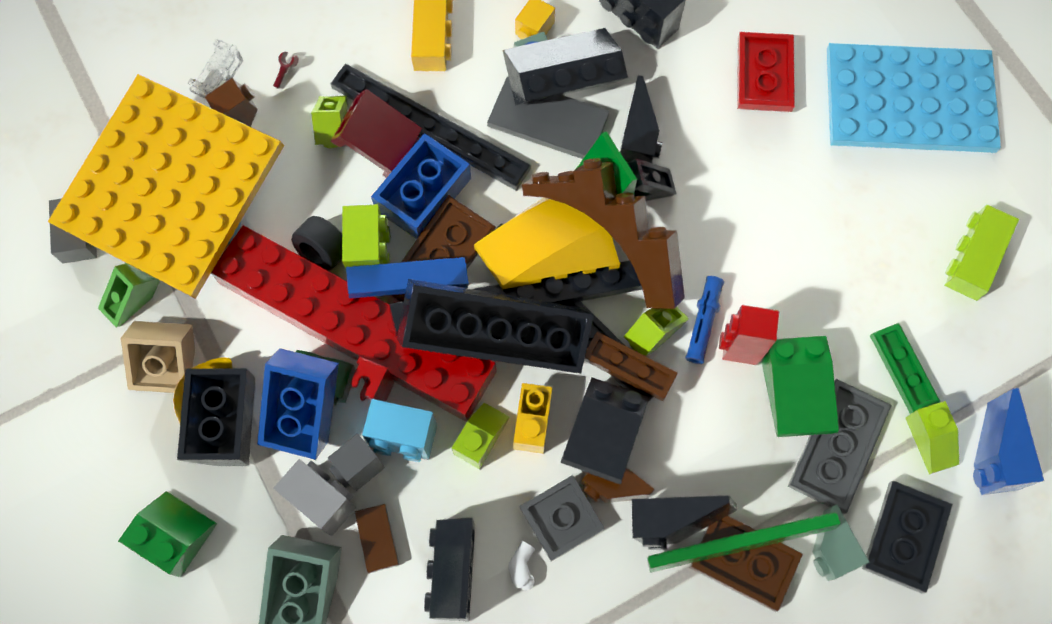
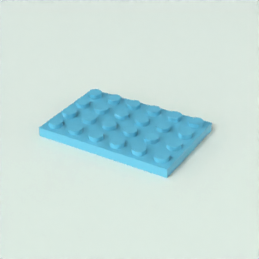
(912, 98)

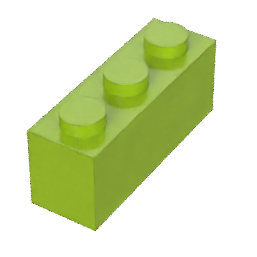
(980, 252)

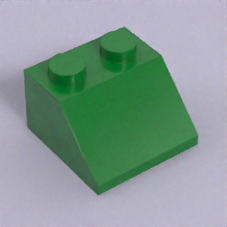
(168, 533)

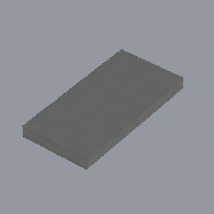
(551, 122)
(836, 462)

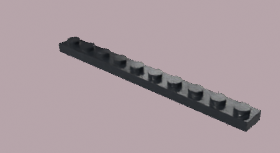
(567, 290)

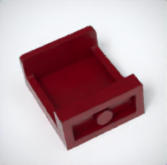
(377, 132)

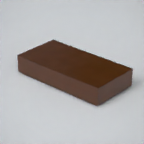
(376, 538)

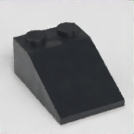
(605, 430)
(676, 518)

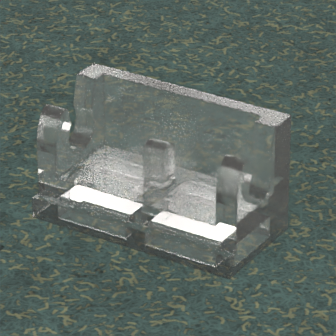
(218, 70)

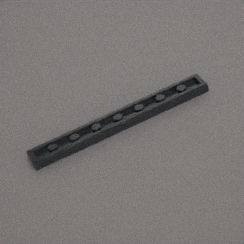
(465, 144)

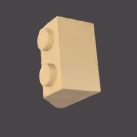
(157, 355)

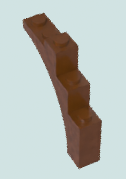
(624, 216)

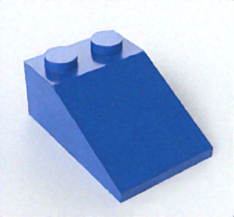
(1006, 449)

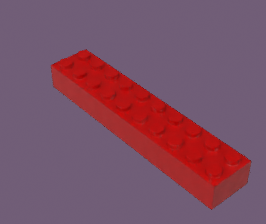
(355, 326)

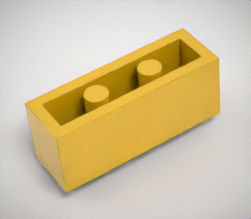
(430, 34)

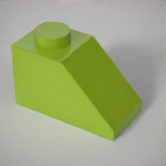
(327, 117)
(654, 329)
(480, 435)
(935, 436)

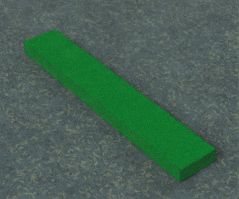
(743, 542)

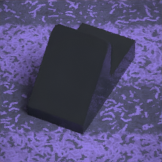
(652, 180)

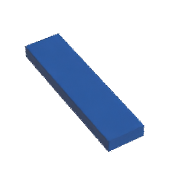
(393, 277)

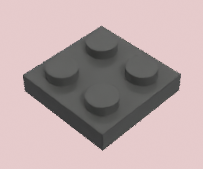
(561, 518)

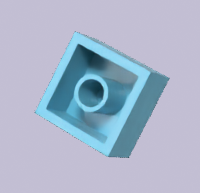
(400, 430)

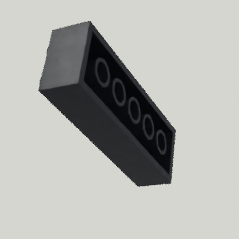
(494, 326)

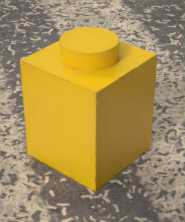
(534, 19)

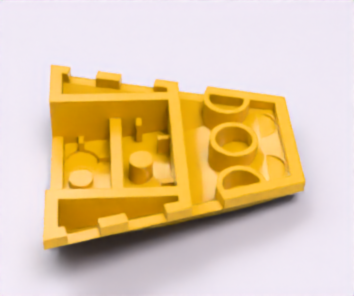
(546, 243)

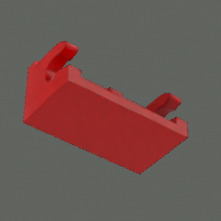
(376, 378)

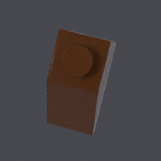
(234, 101)
(607, 491)

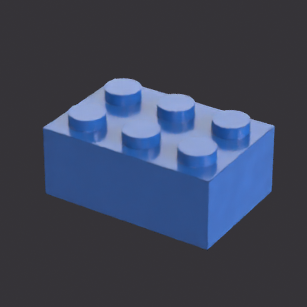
(421, 185)
(297, 403)

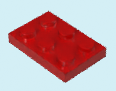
(765, 72)

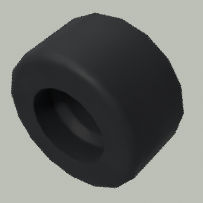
(319, 242)

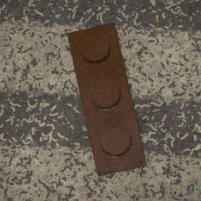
(630, 366)

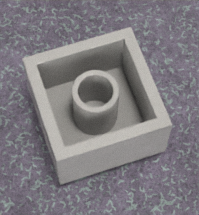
(313, 496)

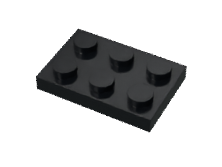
(907, 537)

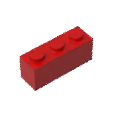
(749, 335)

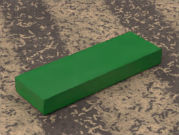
(904, 368)

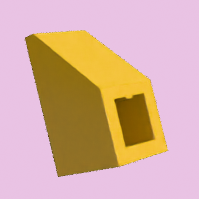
(532, 418)

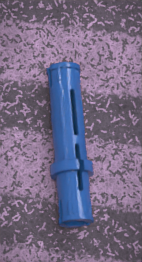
(707, 309)

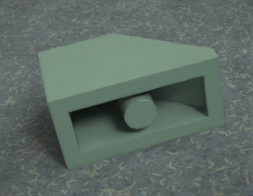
(837, 550)

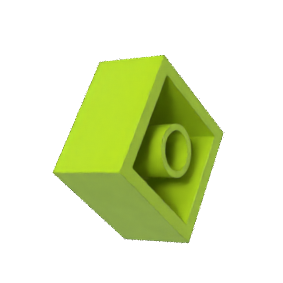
(364, 236)

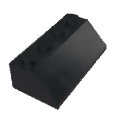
(564, 65)

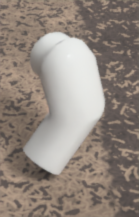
(518, 567)

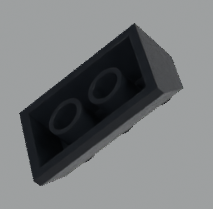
(216, 417)
(451, 569)

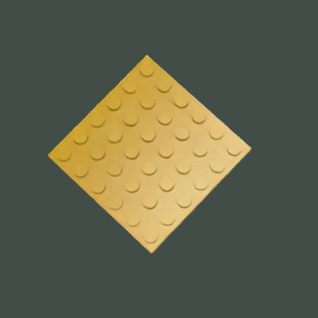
(166, 185)

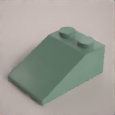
(299, 581)

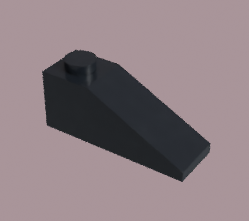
(641, 127)

